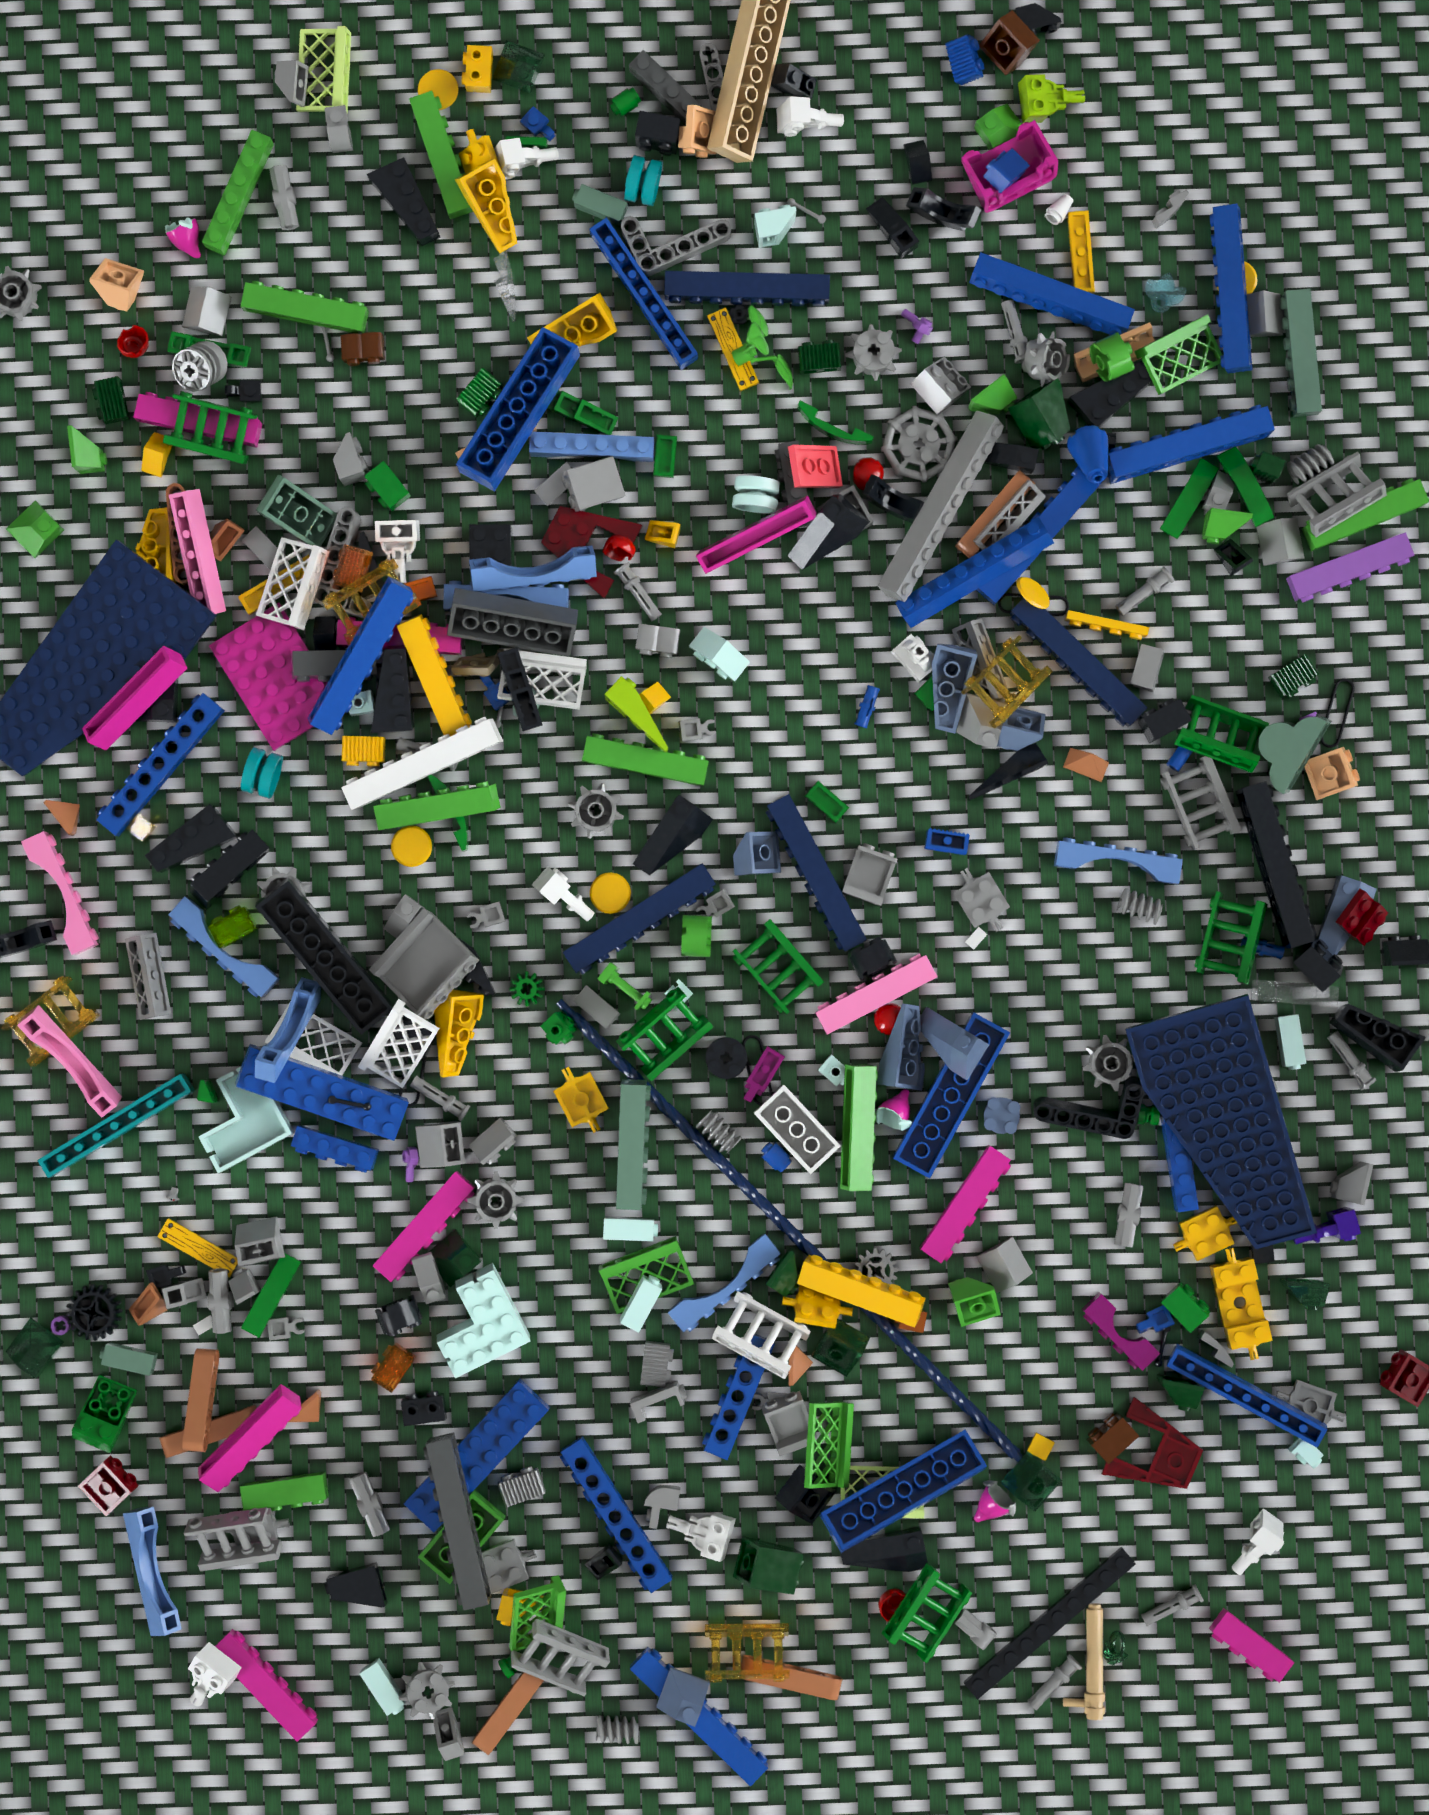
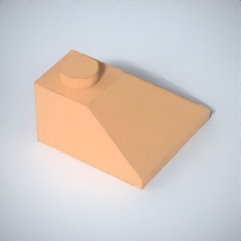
(117, 283)

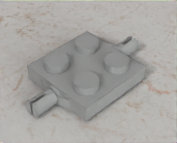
(981, 899)
(1313, 1401)
(270, 1525)
(506, 1565)

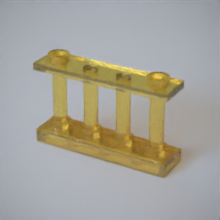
(334, 598)
(1025, 688)
(69, 1028)
(757, 1633)

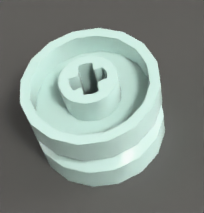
(756, 494)

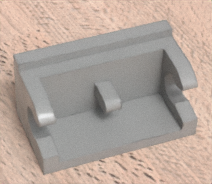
(1147, 667)

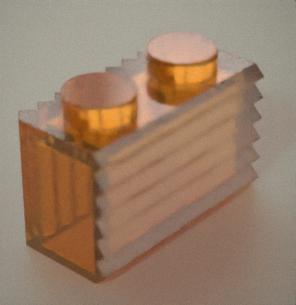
(352, 565)
(393, 1367)

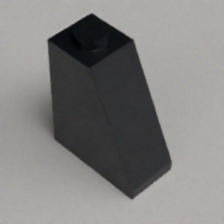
(358, 1586)

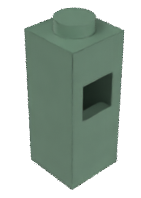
(600, 204)
(128, 1358)

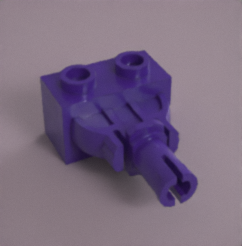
(1341, 1224)

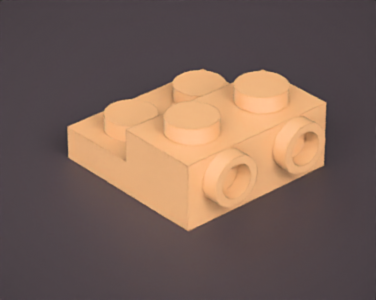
(696, 133)
(1331, 773)

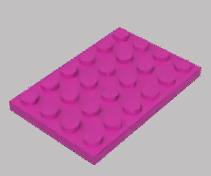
(261, 671)

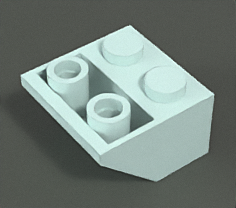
(773, 224)

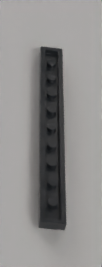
(1049, 1623)

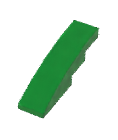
(583, 412)
(271, 1295)

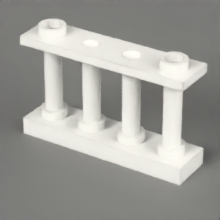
(744, 1345)

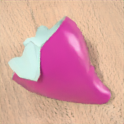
(185, 236)
(895, 1112)

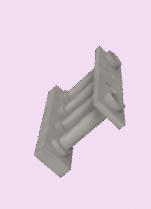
(1339, 511)
(1221, 804)
(237, 1555)
(560, 1640)

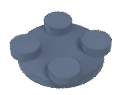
(1001, 1115)

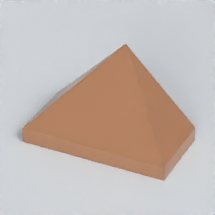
(224, 537)
(1086, 764)
(65, 813)
(148, 1305)
(799, 1364)
(309, 1409)

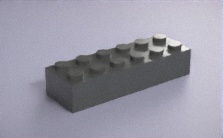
(512, 622)

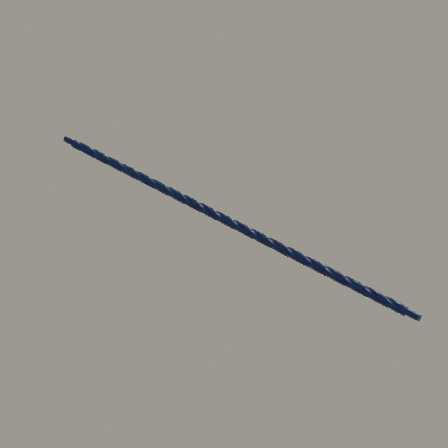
(788, 1228)

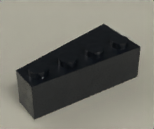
(402, 194)

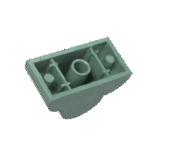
(297, 512)
(1290, 748)

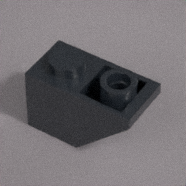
(1038, 18)
(793, 81)

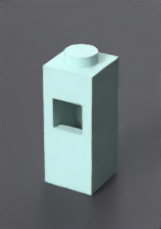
(1290, 1041)
(629, 1229)
(641, 1303)
(383, 1687)

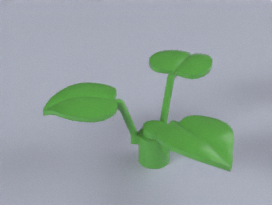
(755, 338)

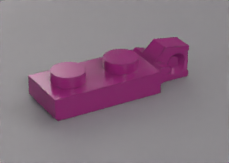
(763, 1073)

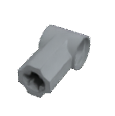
(978, 1631)

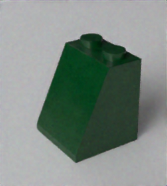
(1042, 415)
(768, 1566)

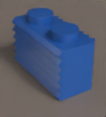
(964, 59)
(1005, 170)
(947, 841)

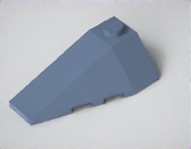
(950, 670)
(1341, 895)
(953, 1044)
(901, 1058)

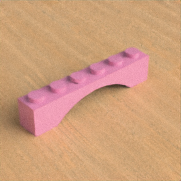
(77, 931)
(93, 1084)

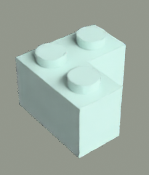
(719, 654)

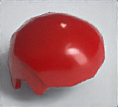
(133, 342)
(864, 469)
(619, 547)
(886, 1017)
(889, 1602)

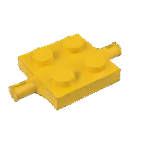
(477, 151)
(581, 1099)
(1206, 1233)
(816, 1308)

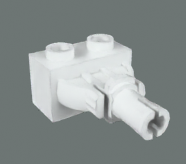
(796, 115)
(514, 157)
(399, 540)
(914, 657)
(553, 886)
(708, 1534)
(1265, 1536)
(213, 1673)

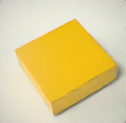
(1040, 1446)

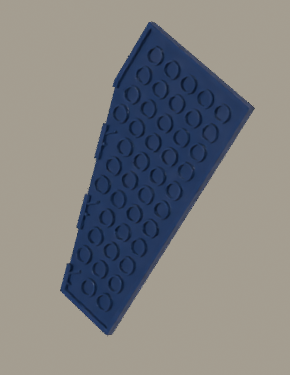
(92, 652)
(1221, 1103)

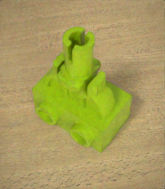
(1043, 98)

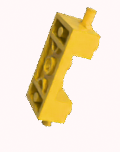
(1245, 1325)

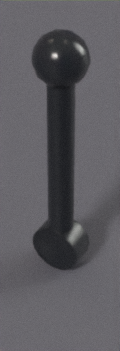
(332, 1099)
(1158, 1362)

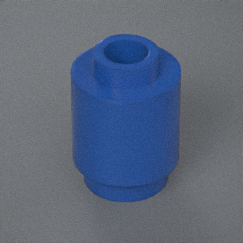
(776, 1156)

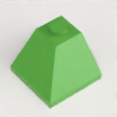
(997, 126)
(994, 398)
(85, 455)
(1222, 523)
(35, 529)
(973, 1300)

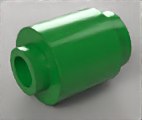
(625, 102)

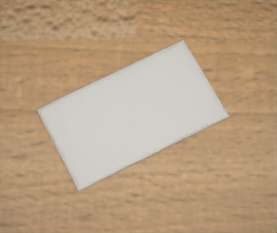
(977, 936)
(203, 1325)

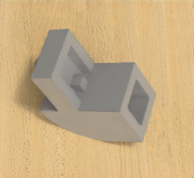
(338, 129)
(183, 1293)
(661, 1497)

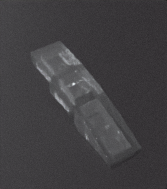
(505, 284)
(1294, 993)

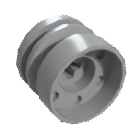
(199, 366)

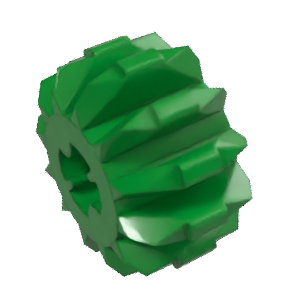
(520, 987)

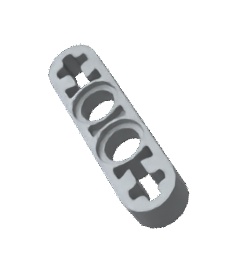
(711, 83)

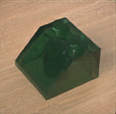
(841, 1347)
(1031, 1481)

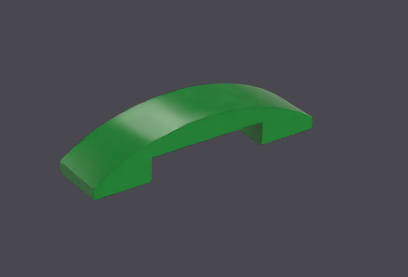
(235, 354)
(857, 438)
(1246, 485)
(1189, 498)
(462, 834)

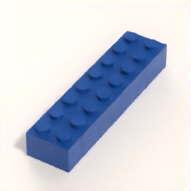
(518, 409)
(1189, 444)
(309, 1090)
(948, 1103)
(485, 1446)
(903, 1491)

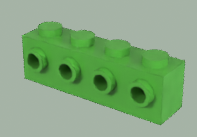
(285, 1491)

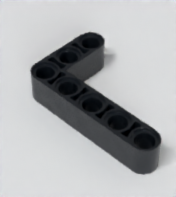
(1094, 1114)

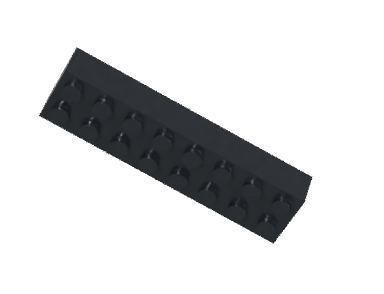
(1275, 865)
(324, 955)

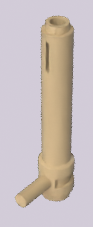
(1094, 1693)

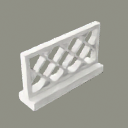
(306, 590)
(549, 664)
(383, 1036)
(300, 1055)

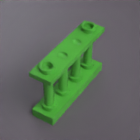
(611, 976)

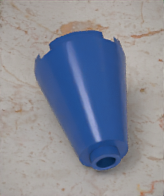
(1090, 452)

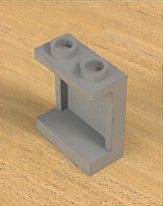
(593, 484)
(869, 874)
(656, 1395)
(787, 1422)

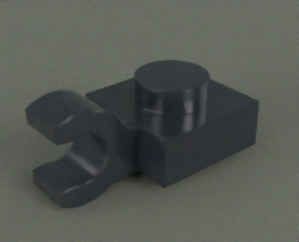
(248, 390)
(162, 1276)

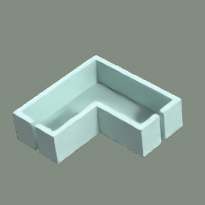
(256, 1125)
(493, 1324)

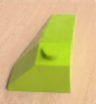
(629, 703)

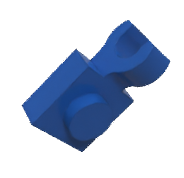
(536, 122)
(492, 692)
(1157, 1319)

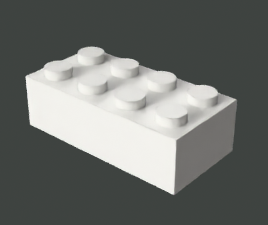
(797, 1129)

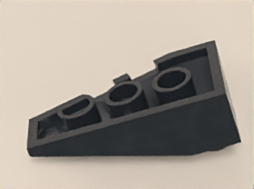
(830, 529)
(164, 708)
(1018, 765)
(674, 833)
(894, 1551)

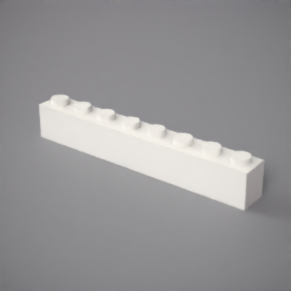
(422, 763)

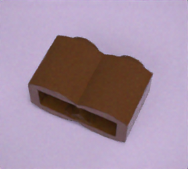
(362, 348)

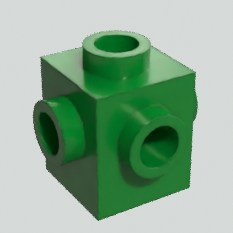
(559, 1028)

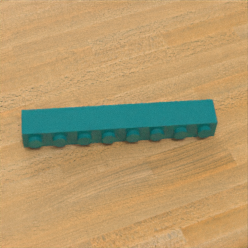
(116, 1125)

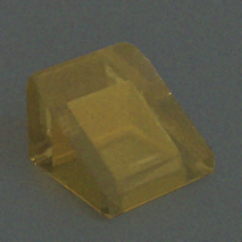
(141, 827)

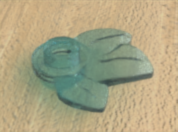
(1165, 291)

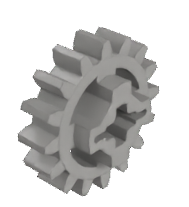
(885, 1259)

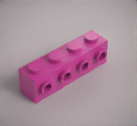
(1251, 1645)

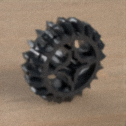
(91, 1321)

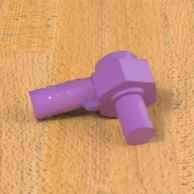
(922, 325)
(410, 1157)

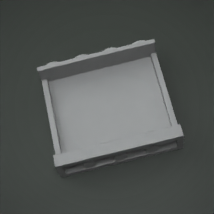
(424, 964)

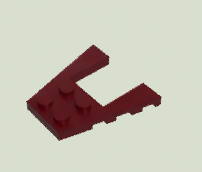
(575, 529)
(1174, 1458)

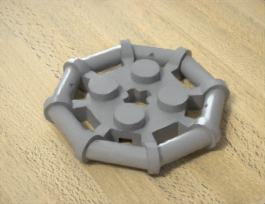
(913, 433)

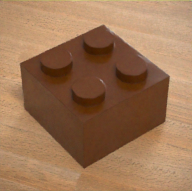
(1009, 42)
(1112, 1437)

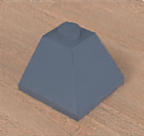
(1021, 729)
(757, 854)
(683, 1696)

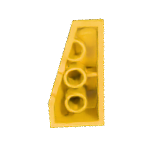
(488, 198)
(584, 324)
(155, 542)
(456, 1022)

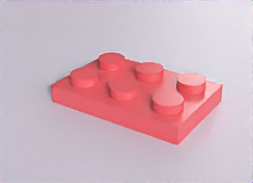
(815, 466)

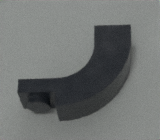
(942, 211)
(891, 500)
(27, 938)

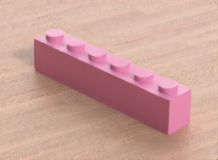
(197, 549)
(872, 996)

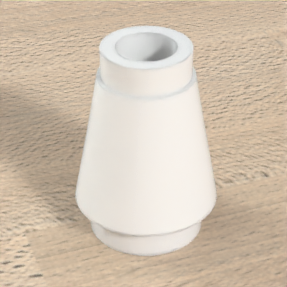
(1057, 211)

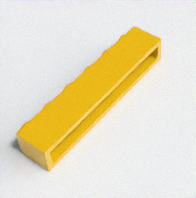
(433, 675)
(861, 1290)

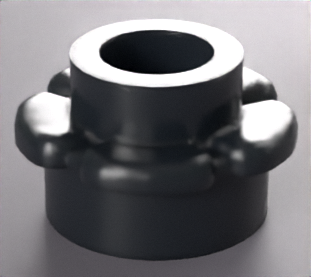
(739, 319)

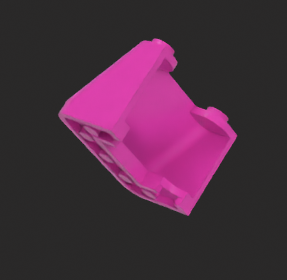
(1032, 148)

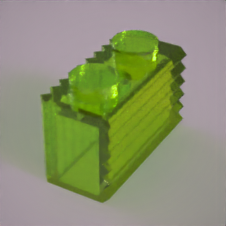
(232, 927)

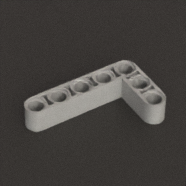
(672, 247)
(334, 545)

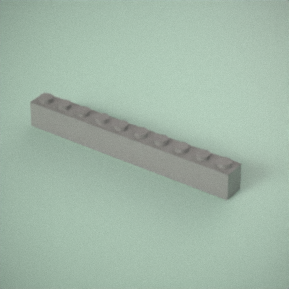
(941, 506)

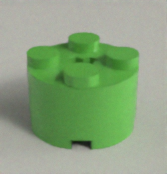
(1111, 357)
(696, 935)

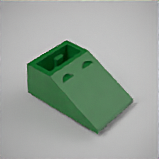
(104, 1414)

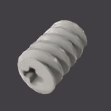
(1308, 462)
(1140, 905)
(718, 1132)
(617, 1729)

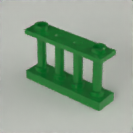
(196, 443)
(1216, 749)
(1246, 951)
(797, 963)
(673, 1050)
(912, 1601)

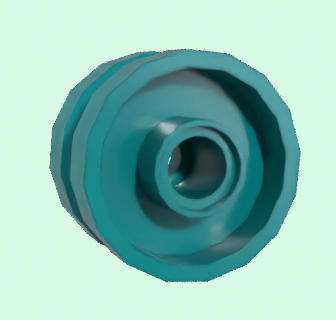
(643, 180)
(261, 772)

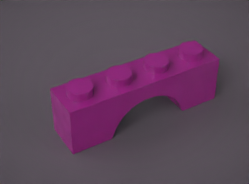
(1138, 1350)

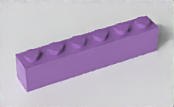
(1349, 567)

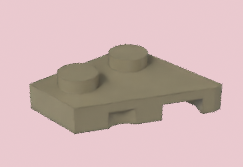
(476, 665)

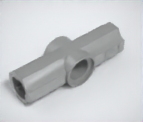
(284, 197)
(1128, 1215)
(220, 1300)
(369, 1504)

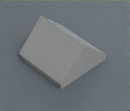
(206, 310)
(1264, 314)
(1280, 541)
(1004, 1265)

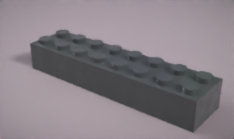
(458, 1521)

